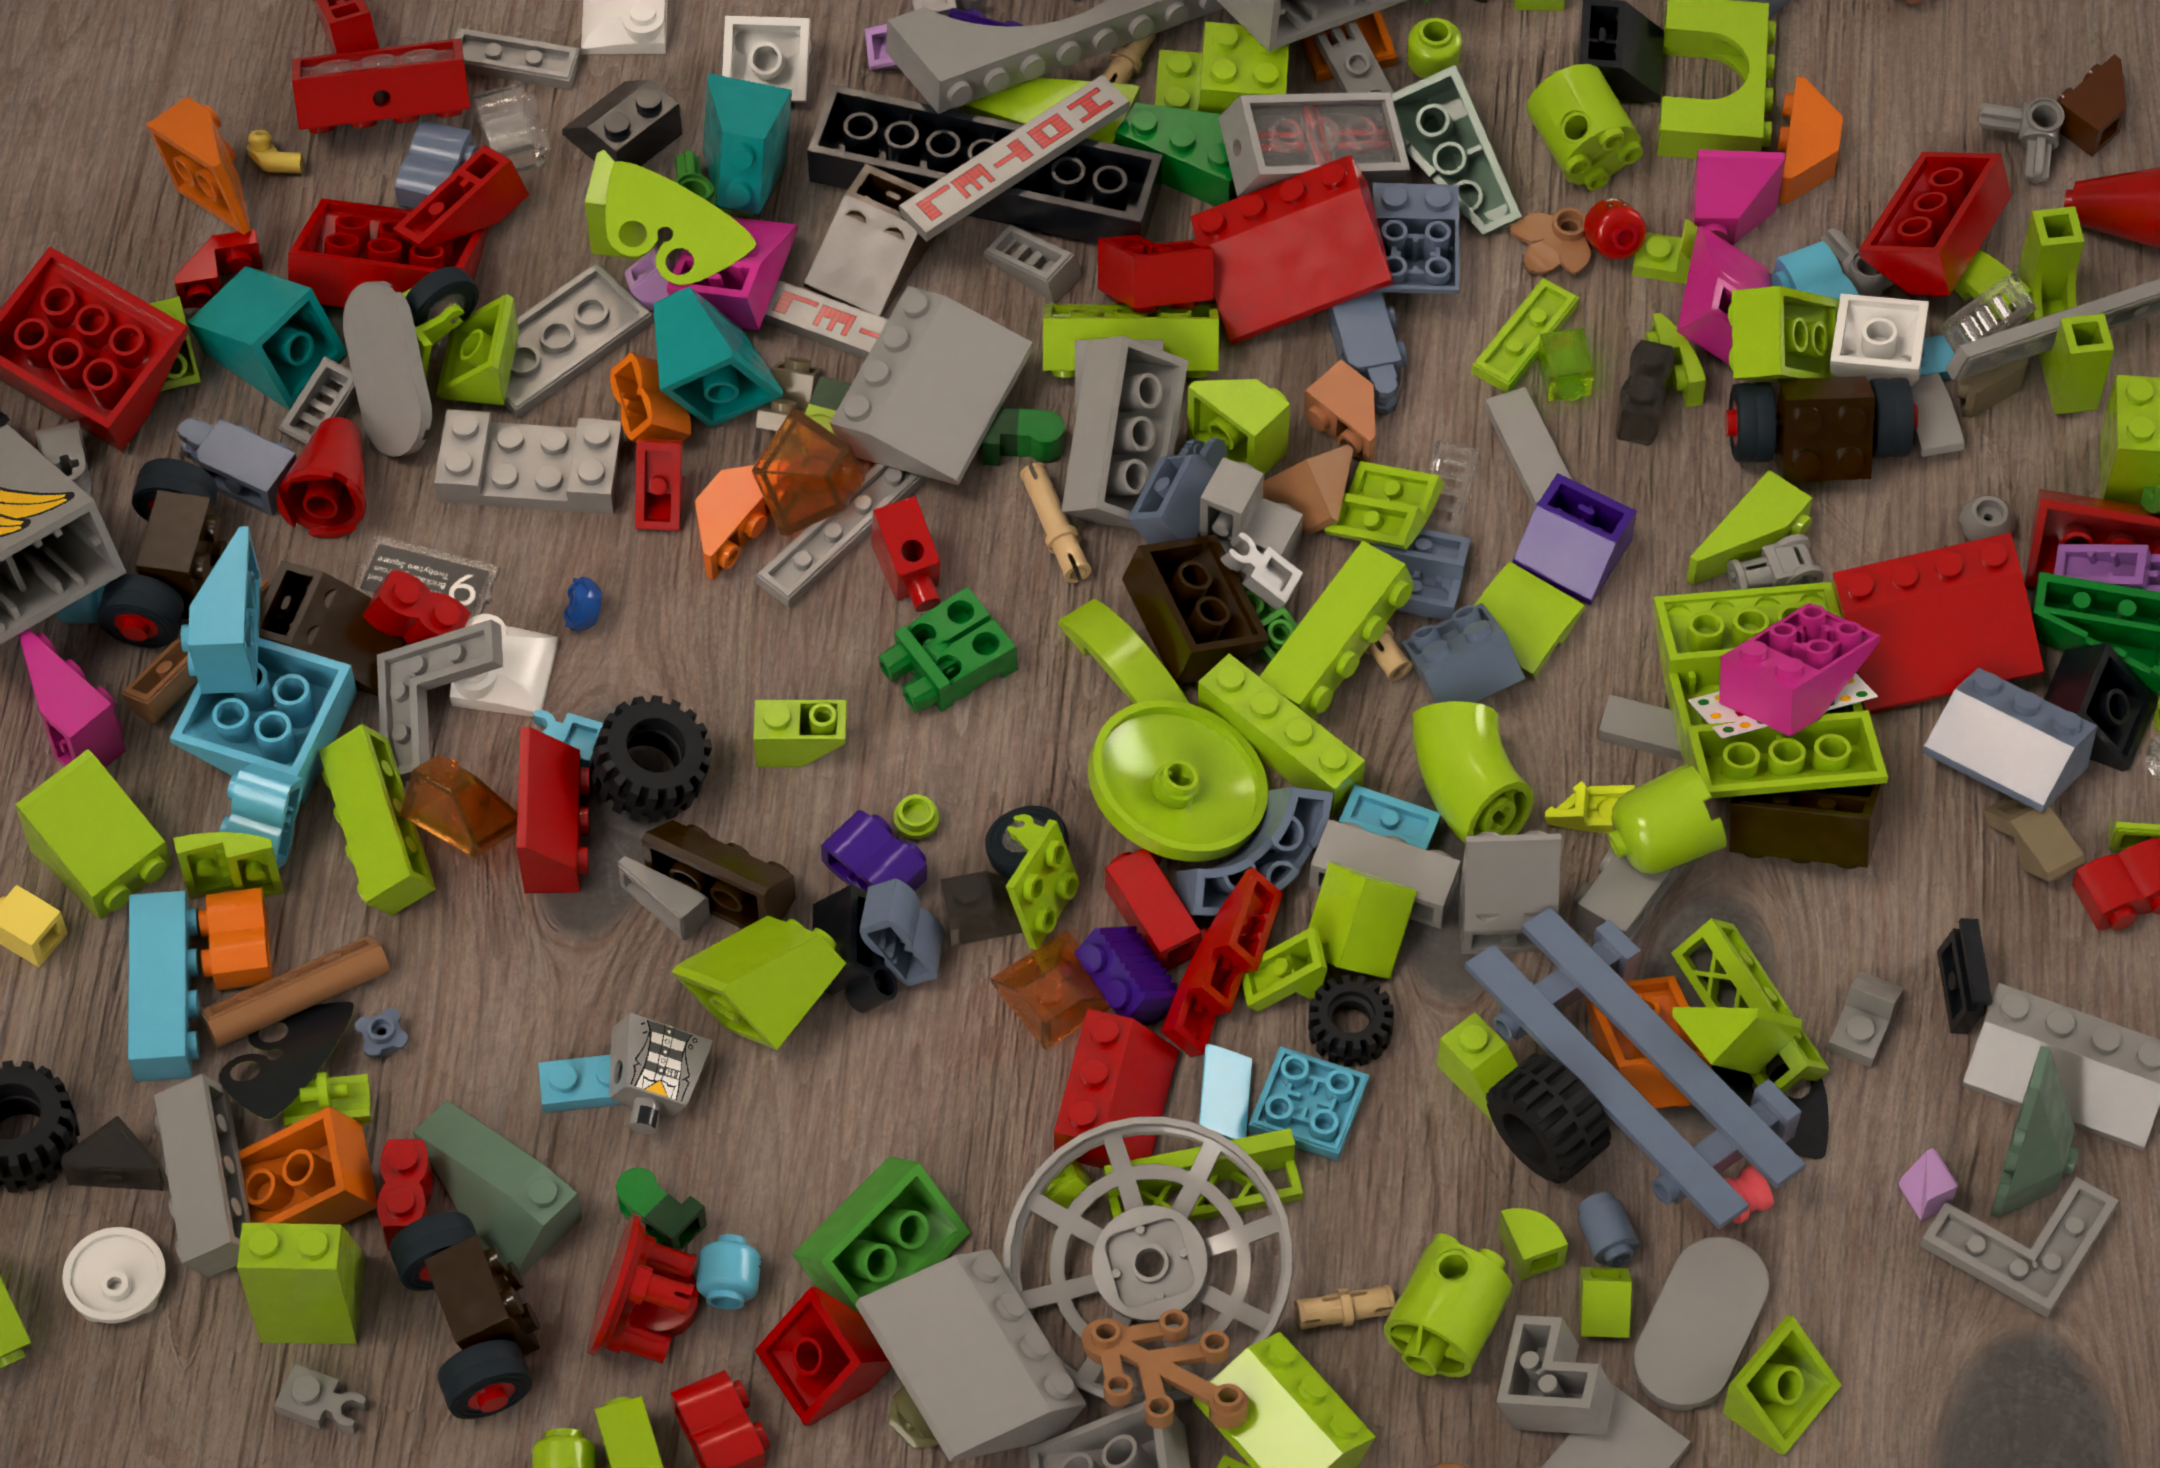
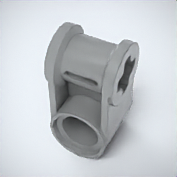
(67, 451)

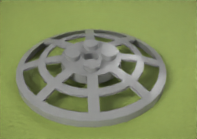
(1150, 1230)

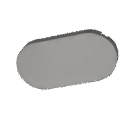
(387, 368)
(1701, 1323)

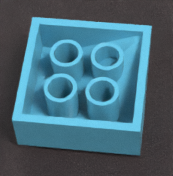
(281, 725)

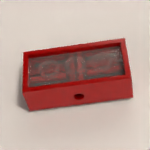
(380, 85)

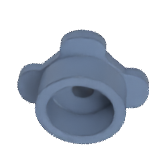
(385, 1044)

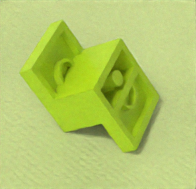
(1227, 67)

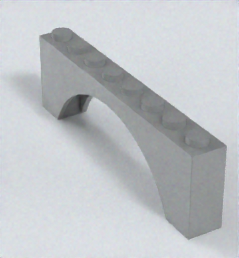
(966, 61)

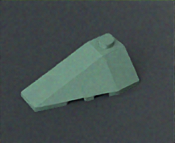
(1453, 147)
(2039, 1143)
(499, 1186)

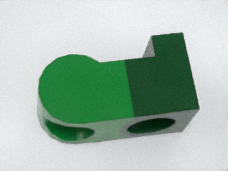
(1024, 434)
(664, 1217)

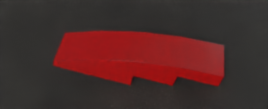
(1225, 953)

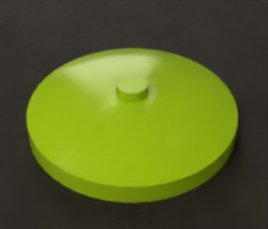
(1177, 780)

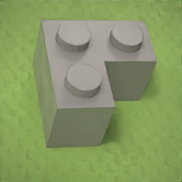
(1236, 504)
(1546, 1386)

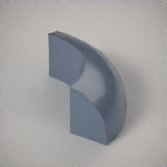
(1276, 850)

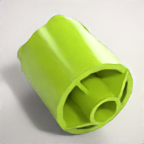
(1584, 125)
(1448, 1308)

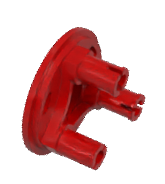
(631, 1283)

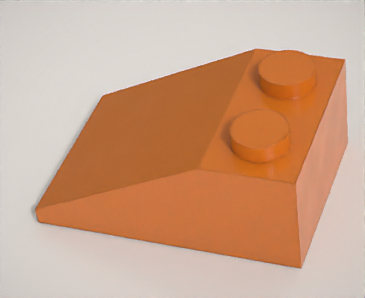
(201, 161)
(1661, 996)
(310, 1172)

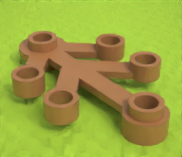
(1109, 1341)

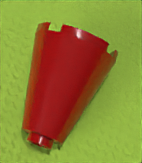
(2120, 205)
(326, 482)

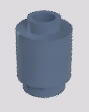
(1607, 1229)

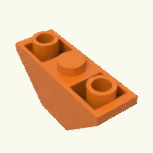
(1809, 141)
(728, 516)

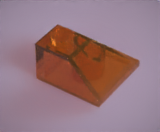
(806, 474)
(457, 807)
(1050, 990)

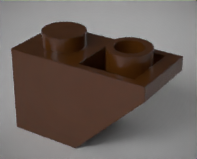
(2095, 107)

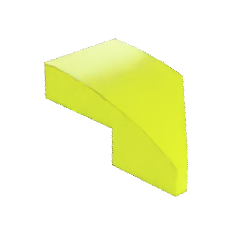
(1587, 808)

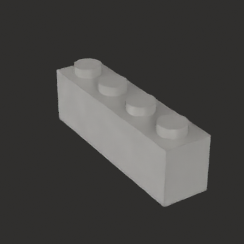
(202, 1173)

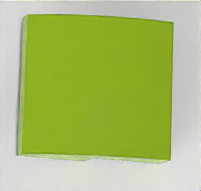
(1387, 505)
(1530, 614)
(226, 862)

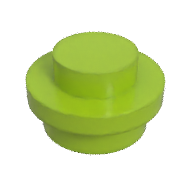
(916, 817)

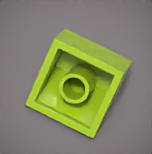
(1244, 415)

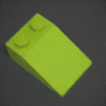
(1781, 334)

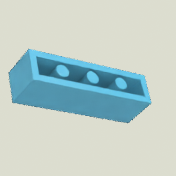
(161, 986)

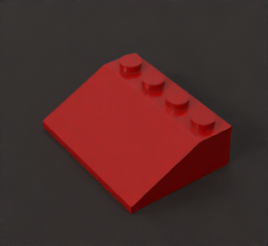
(357, 245)
(1294, 249)
(86, 347)
(1941, 620)

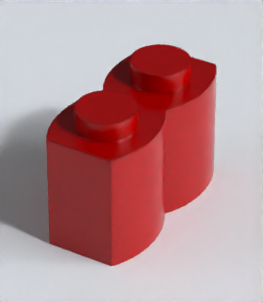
(410, 610)
(2121, 885)
(406, 1185)
(717, 1424)

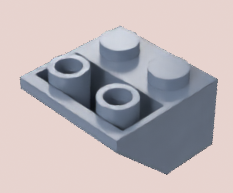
(1463, 657)

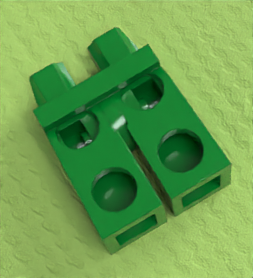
(949, 652)

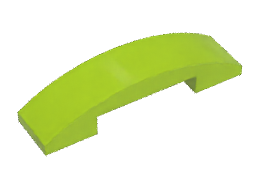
(1120, 653)

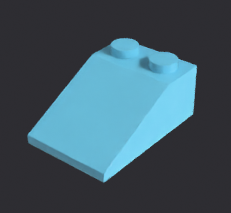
(225, 622)

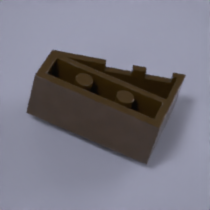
(1809, 825)

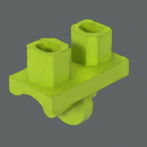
(343, 1093)

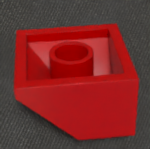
(822, 1356)

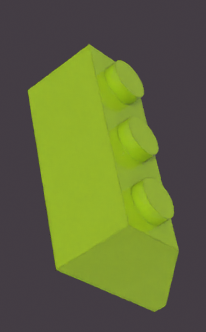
(1291, 1412)

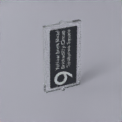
(441, 572)

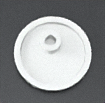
(114, 1275)

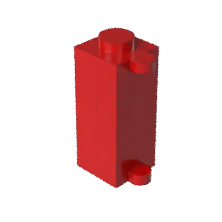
(1153, 906)

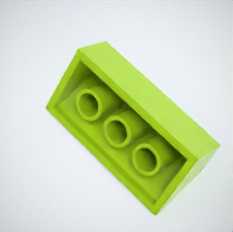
(1184, 333)

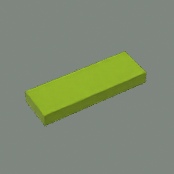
(1518, 340)

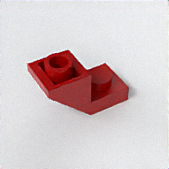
(220, 255)

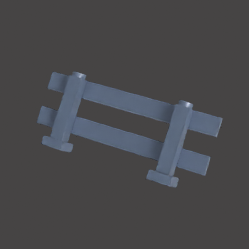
(1601, 976)

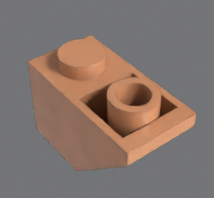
(1344, 409)

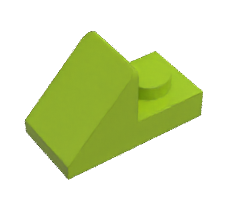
(1666, 256)
(1285, 969)

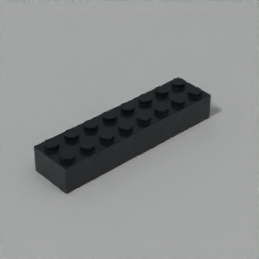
(1078, 195)

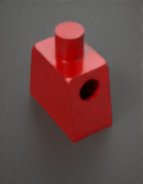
(907, 553)

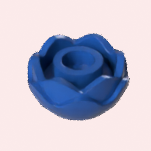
(583, 604)

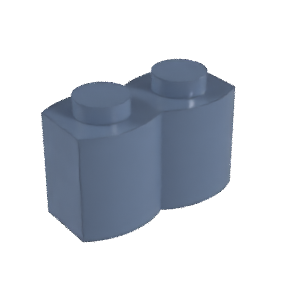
(432, 158)
(902, 932)

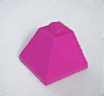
(1735, 191)

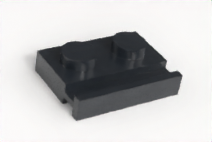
(1964, 976)

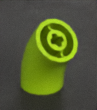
(1469, 769)

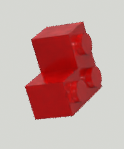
(1155, 273)

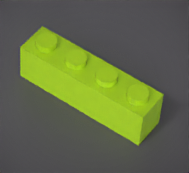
(1339, 629)
(1281, 732)
(368, 808)

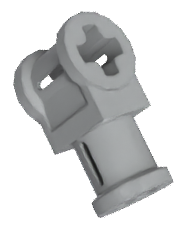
(1779, 565)

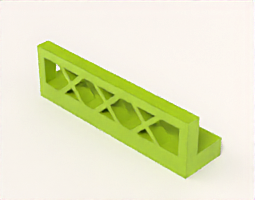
(1752, 989)
(1268, 1150)

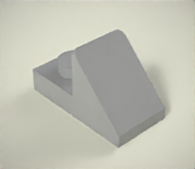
(1865, 1019)

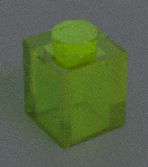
(1565, 365)

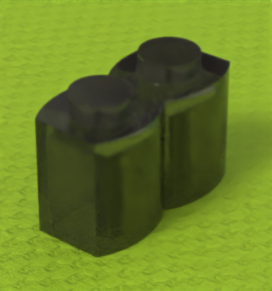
(1645, 392)

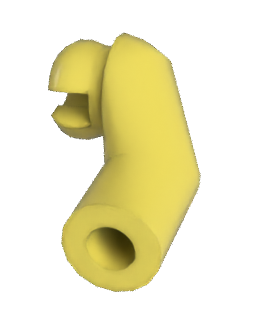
(269, 158)

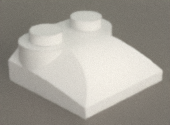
(624, 27)
(768, 52)
(1879, 337)
(522, 680)

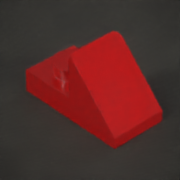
(659, 484)

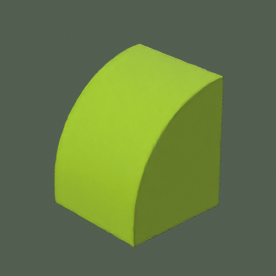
(1531, 1241)
(1605, 1302)

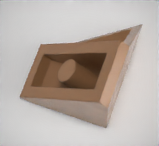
(1313, 487)

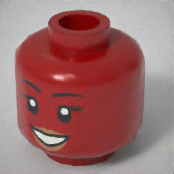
(1614, 229)

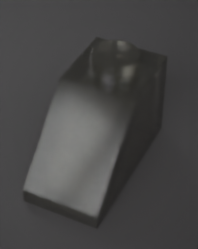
(977, 907)

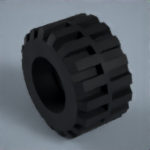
(659, 727)
(1548, 1118)
(40, 1150)

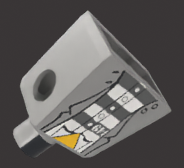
(654, 1069)

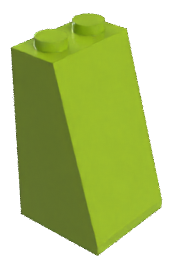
(302, 1282)

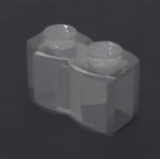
(509, 125)

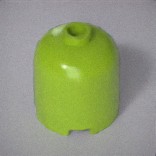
(1665, 823)

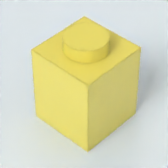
(30, 926)

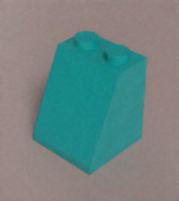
(745, 140)
(267, 333)
(708, 360)

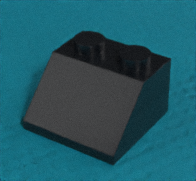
(628, 123)
(2107, 693)

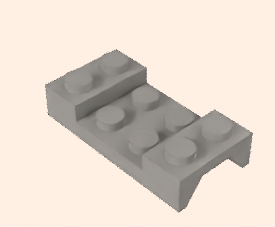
(528, 463)

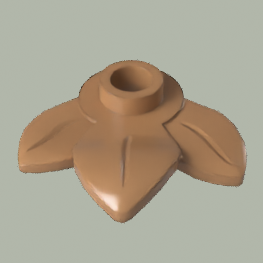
(1550, 244)

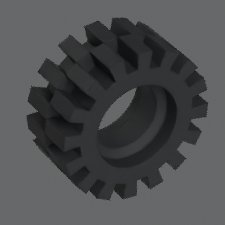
(1357, 997)

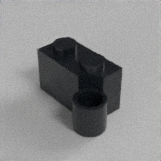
(865, 975)

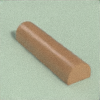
(164, 680)
(295, 991)

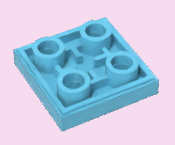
(1312, 1100)

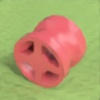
(1753, 1189)

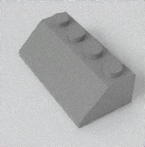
(1121, 427)
(2103, 1068)

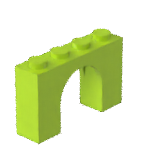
(1733, 35)
(2083, 345)

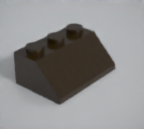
(1192, 606)
(734, 881)

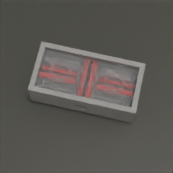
(1293, 133)

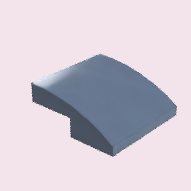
(1437, 570)

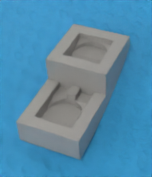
(1937, 421)

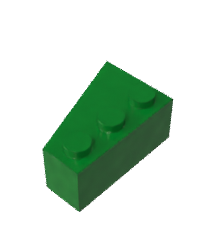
(1190, 147)
(2089, 612)

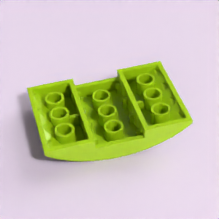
(1692, 638)

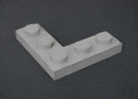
(421, 666)
(2024, 1274)

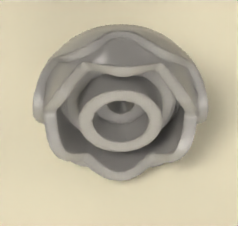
(1989, 507)

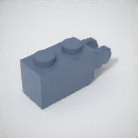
(1367, 343)
(238, 460)
(1171, 497)

